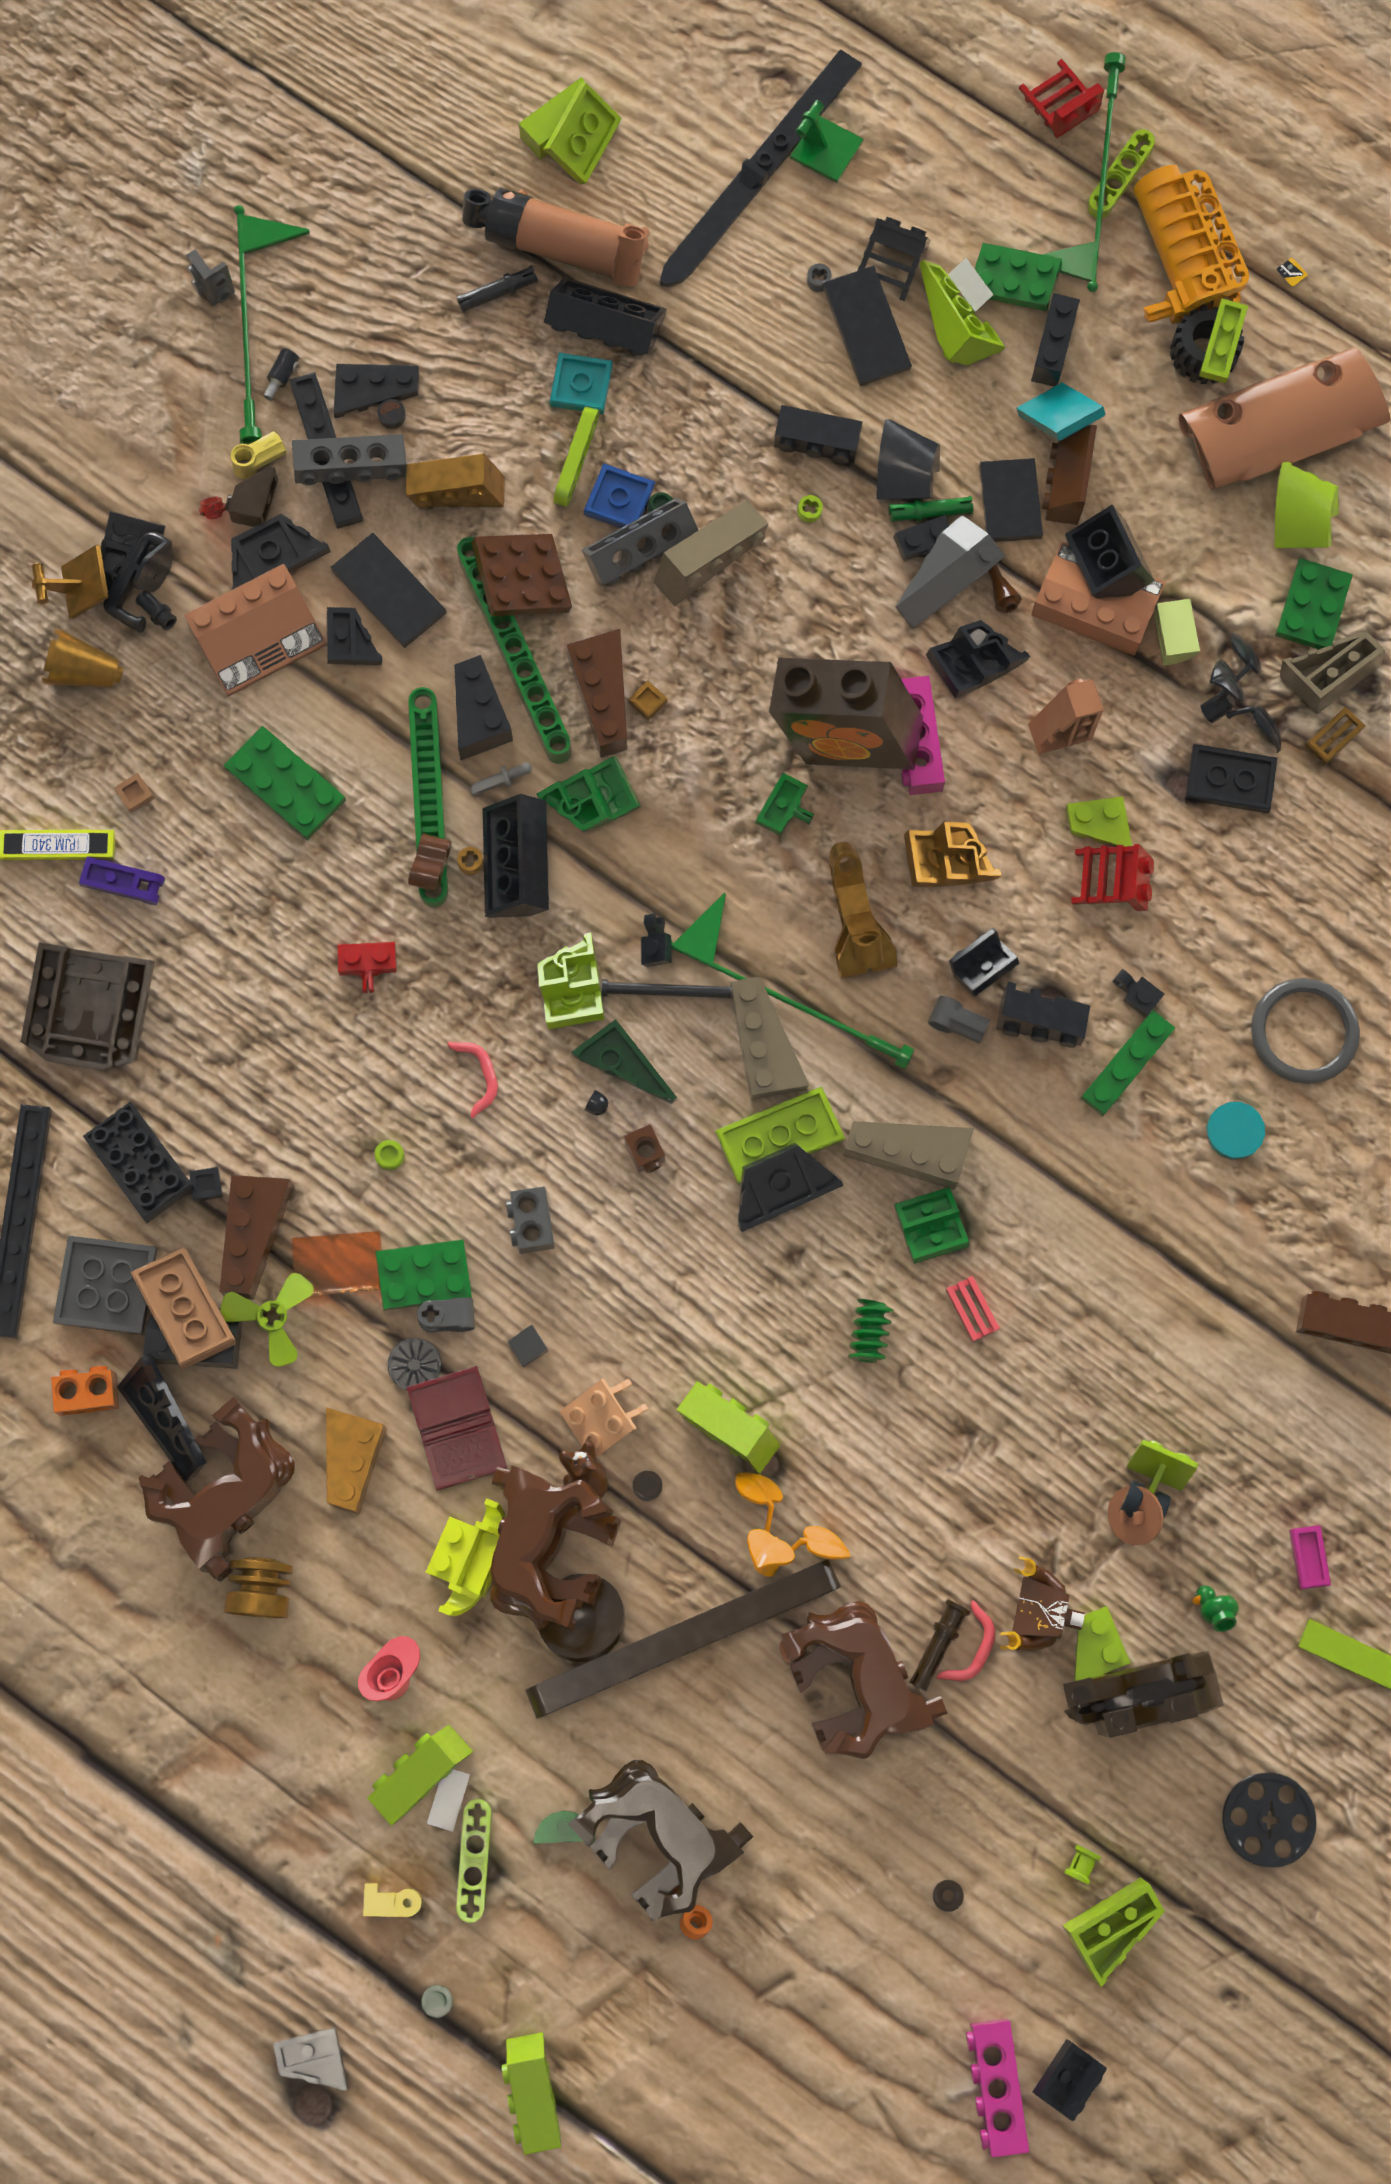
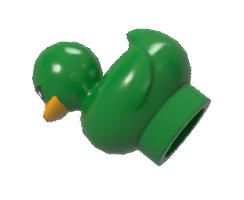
(1218, 1610)

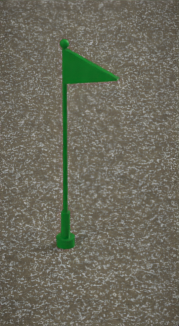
(252, 236)
(1082, 260)
(700, 944)

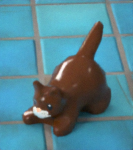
(584, 1467)

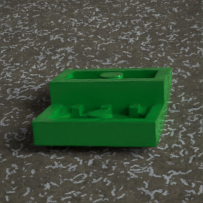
(931, 1225)

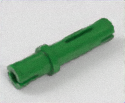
(929, 509)

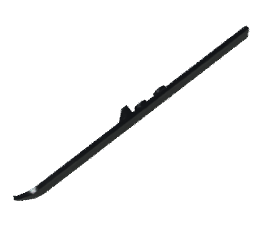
(756, 172)

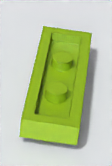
(1223, 341)

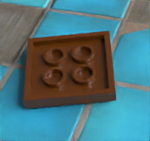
(521, 574)

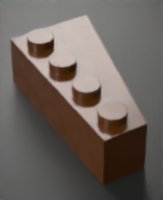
(599, 679)
(251, 1226)

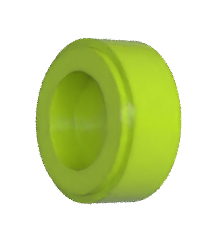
(389, 1155)

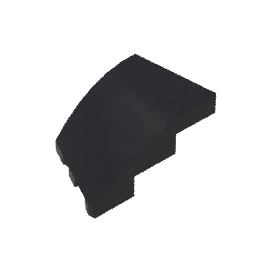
(906, 464)
(119, 537)
(974, 658)

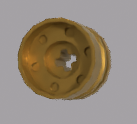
(258, 1588)

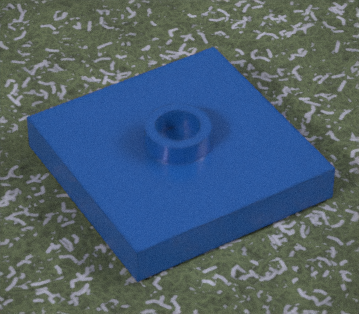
(618, 497)

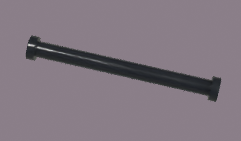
(665, 989)

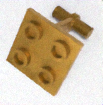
(81, 582)

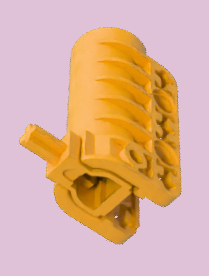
(1189, 242)

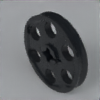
(1255, 1827)

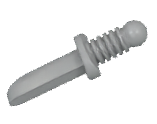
(501, 778)

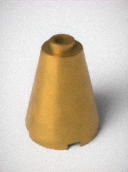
(79, 664)

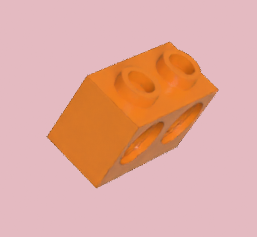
(84, 1399)

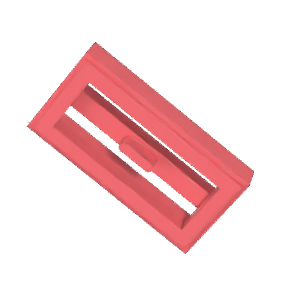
(982, 1303)

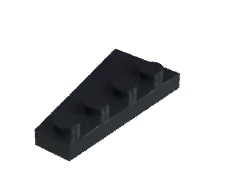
(158, 1411)

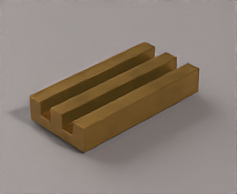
(1319, 751)

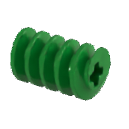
(870, 1331)

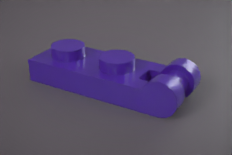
(121, 880)

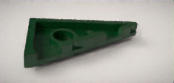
(619, 1056)

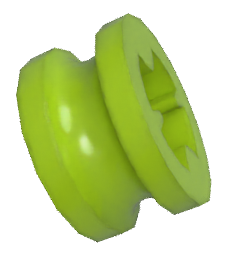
(812, 501)

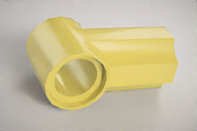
(258, 453)

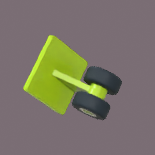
(1160, 1466)

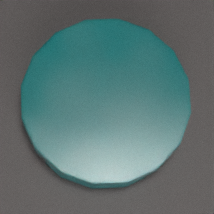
(1235, 1130)

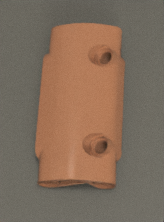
(1286, 418)

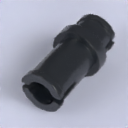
(159, 612)

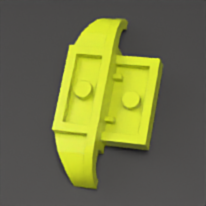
(465, 1559)

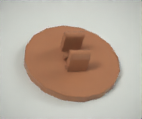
(1143, 1525)

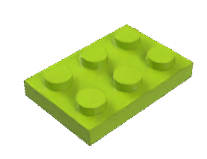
(582, 133)

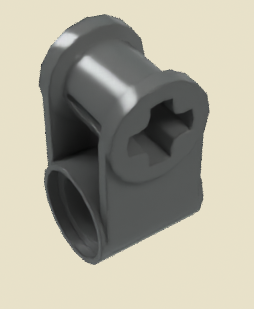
(450, 1314)

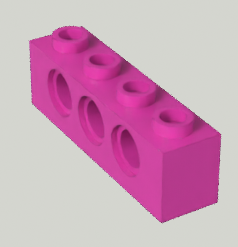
(929, 777)
(1013, 2137)

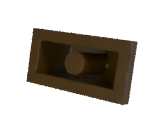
(253, 498)

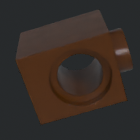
(642, 1137)

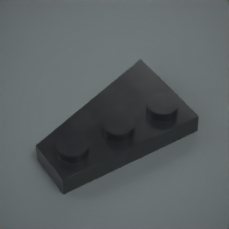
(371, 384)

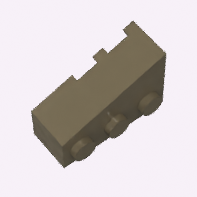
(1333, 670)

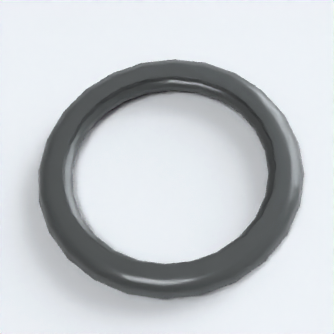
(1300, 1075)

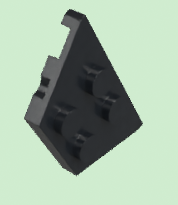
(270, 546)
(781, 1184)

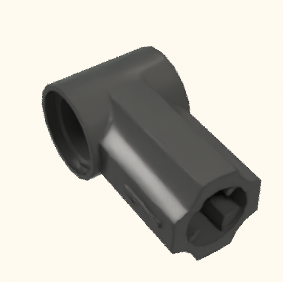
(951, 1017)

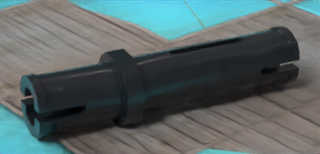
(498, 288)

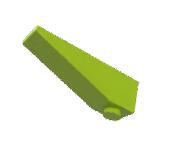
(956, 325)

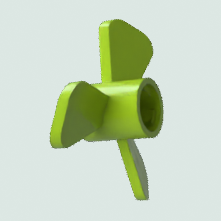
(237, 1309)

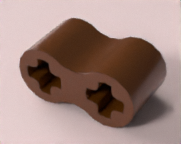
(429, 862)

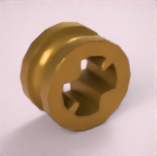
(463, 856)

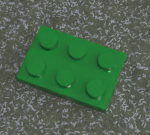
(1018, 275)
(1313, 604)
(422, 1274)

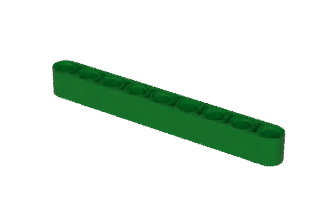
(519, 662)

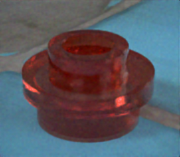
(212, 507)

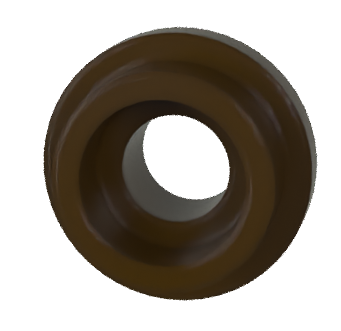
(957, 1899)

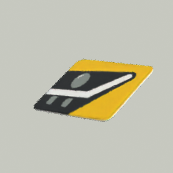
(1292, 272)

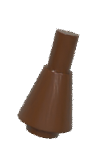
(1005, 595)

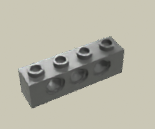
(360, 449)
(601, 553)

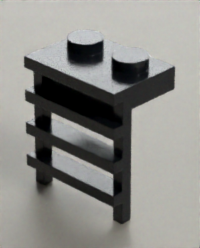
(907, 241)

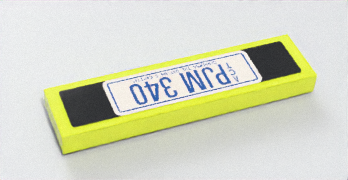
(57, 844)

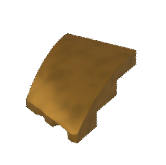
(947, 856)

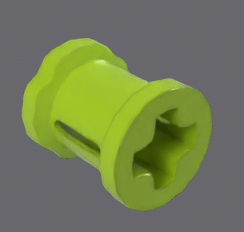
(1082, 1864)

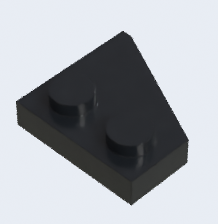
(348, 639)

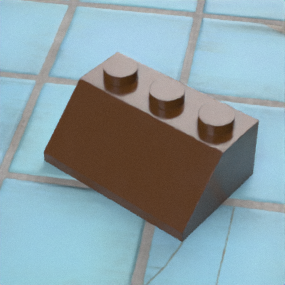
(1069, 476)

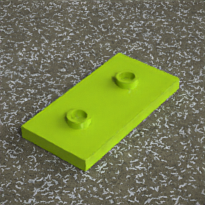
(801, 1120)

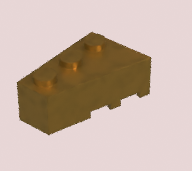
(455, 482)

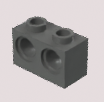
(536, 1219)

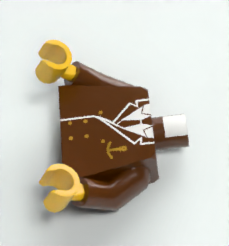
(1040, 1610)

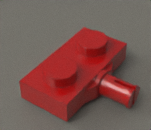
(367, 961)

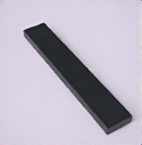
(319, 426)

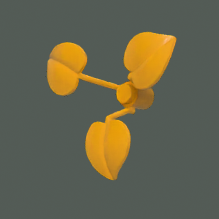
(770, 1552)

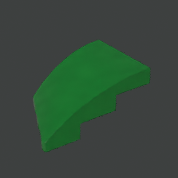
(593, 795)

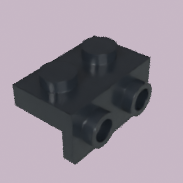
(982, 962)
(1070, 2080)

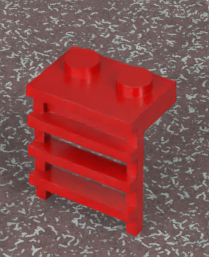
(1072, 112)
(1130, 880)

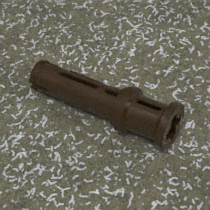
(945, 1632)

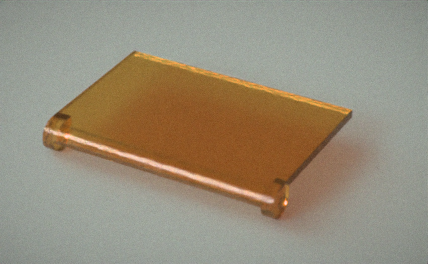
(338, 1262)

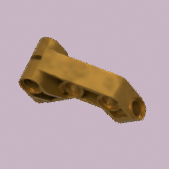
(862, 938)

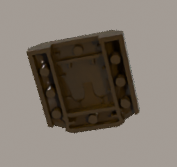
(86, 1007)

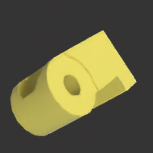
(390, 1904)

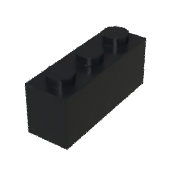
(1055, 340)
(817, 434)

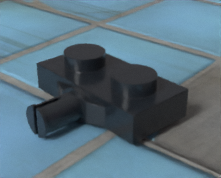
(919, 539)

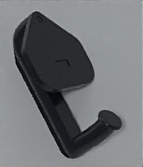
(141, 572)

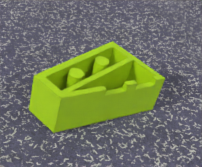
(729, 1425)
(418, 1773)
(531, 2094)

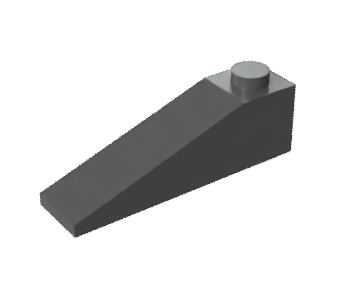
(955, 561)

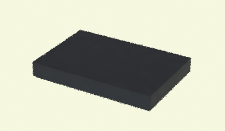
(1011, 499)
(1231, 778)

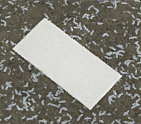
(970, 284)
(448, 1800)

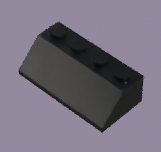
(604, 316)
(515, 857)

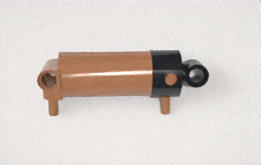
(558, 233)

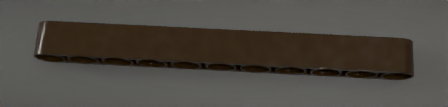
(682, 1638)

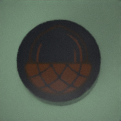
(391, 413)

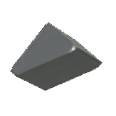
(528, 1346)

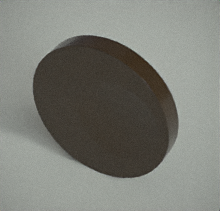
(596, 1627)

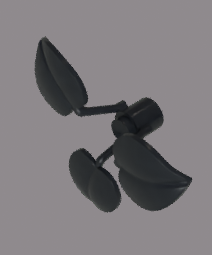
(1222, 702)

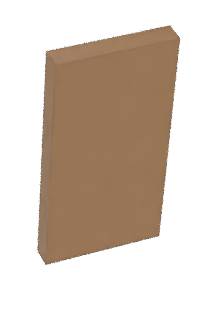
(183, 1308)

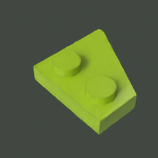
(1100, 820)
(1098, 1646)

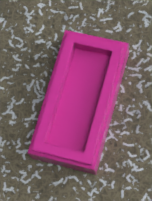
(1310, 1557)

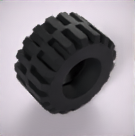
(1186, 353)

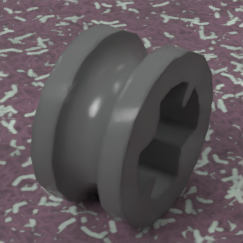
(819, 270)

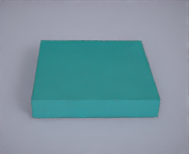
(580, 382)

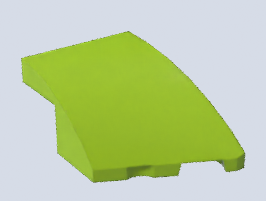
(1304, 509)
(571, 985)

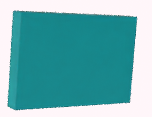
(1061, 411)

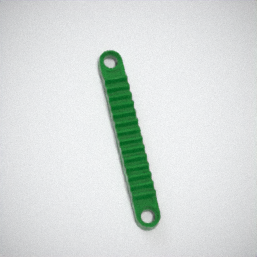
(427, 778)

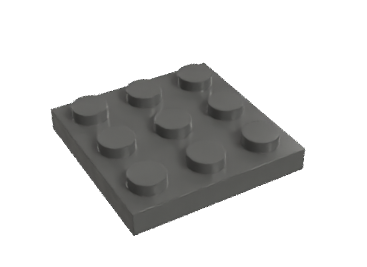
(99, 1287)

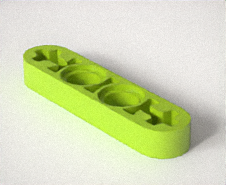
(1121, 173)
(576, 457)
(477, 1860)

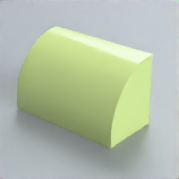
(1176, 631)

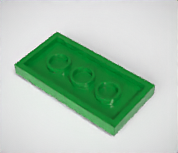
(284, 782)

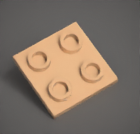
(599, 1417)

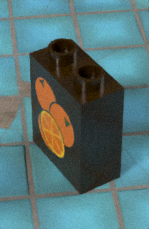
(846, 713)

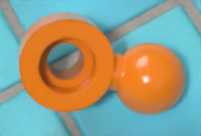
(700, 1916)

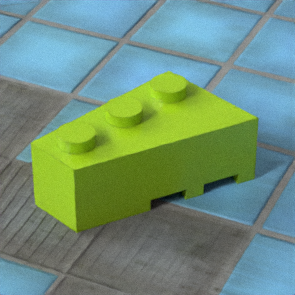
(1113, 1927)

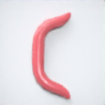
(488, 1072)
(982, 1653)

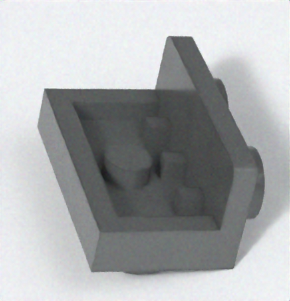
(213, 283)

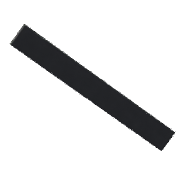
(21, 1213)

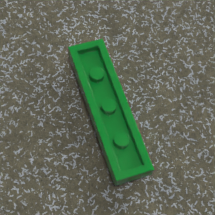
(1127, 1063)

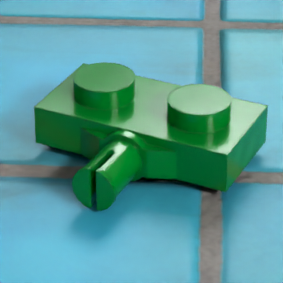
(784, 805)

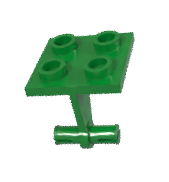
(824, 144)

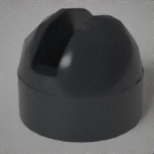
(597, 1104)

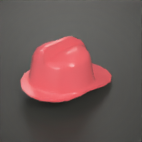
(390, 1670)

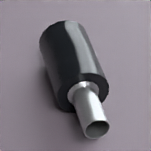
(281, 371)

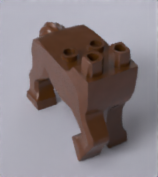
(228, 1504)
(531, 1540)
(875, 1676)

